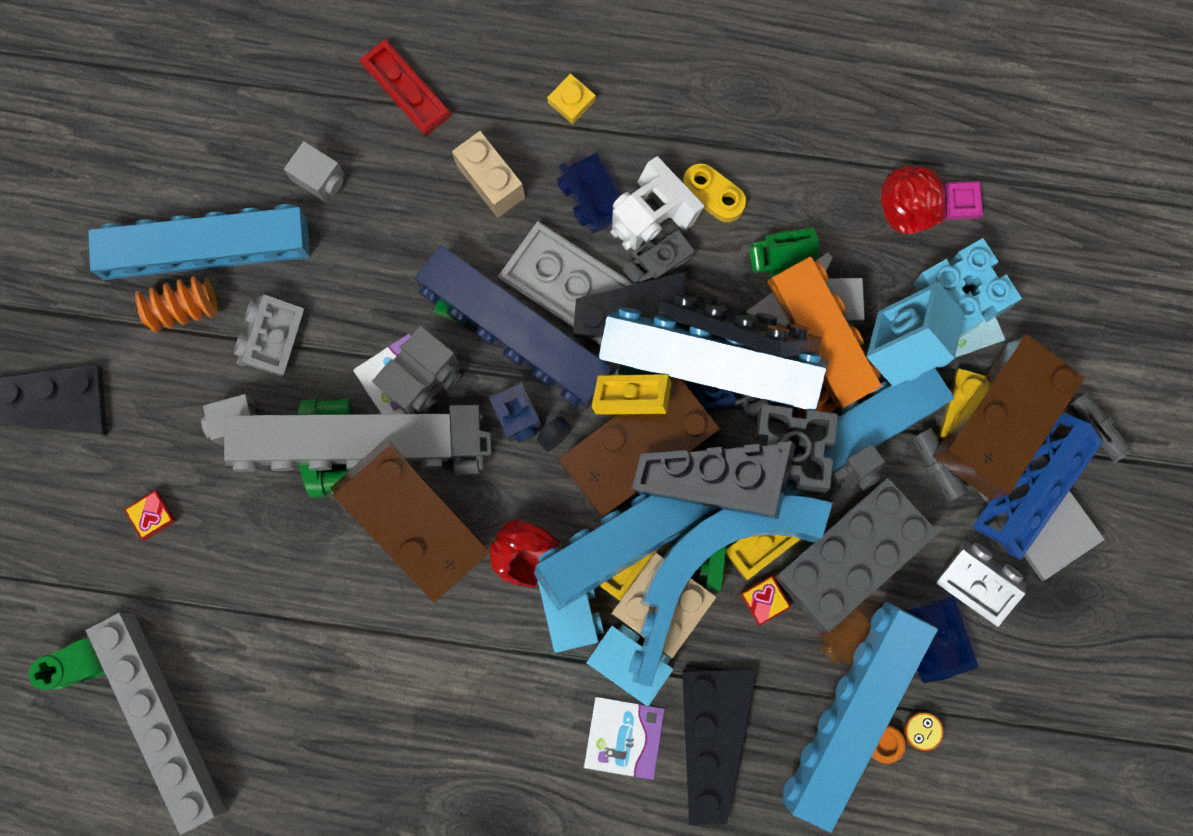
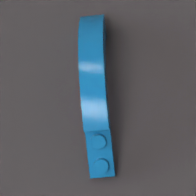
(798, 518)

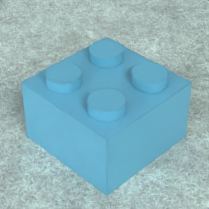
(916, 335)

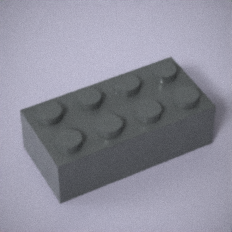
(856, 555)

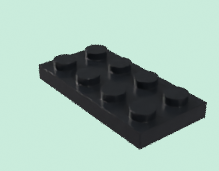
(737, 325)

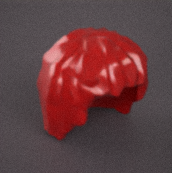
(913, 199)
(517, 551)

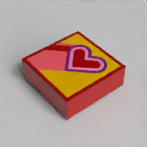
(150, 515)
(765, 600)

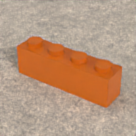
(810, 303)

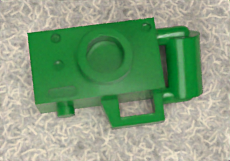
(784, 250)

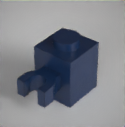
(516, 413)

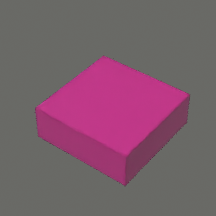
(963, 200)

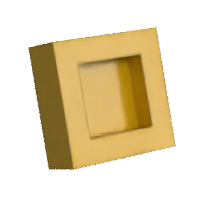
(571, 99)

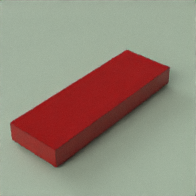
(405, 88)

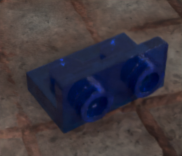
(591, 192)
(950, 648)

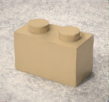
(488, 174)

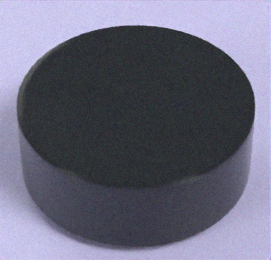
(553, 433)

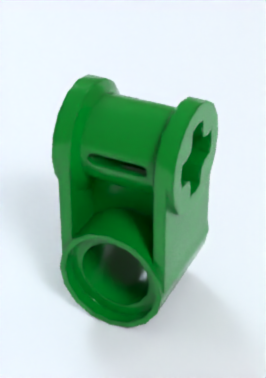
(73, 665)

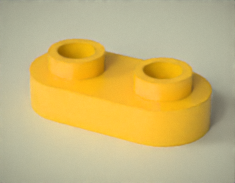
(714, 191)

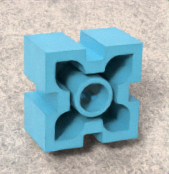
(974, 270)

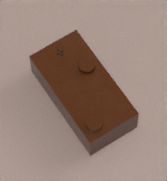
(1008, 417)
(608, 459)
(409, 520)

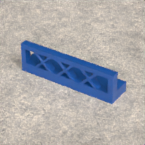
(1046, 492)

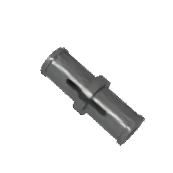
(1117, 447)
(949, 482)

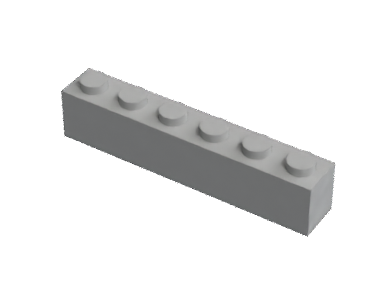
(332, 439)
(156, 722)

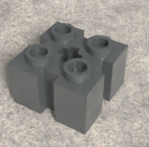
(419, 373)
(812, 436)

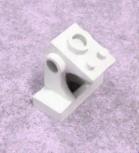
(637, 222)

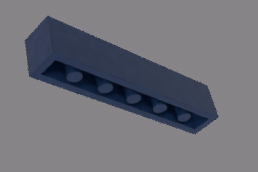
(512, 326)

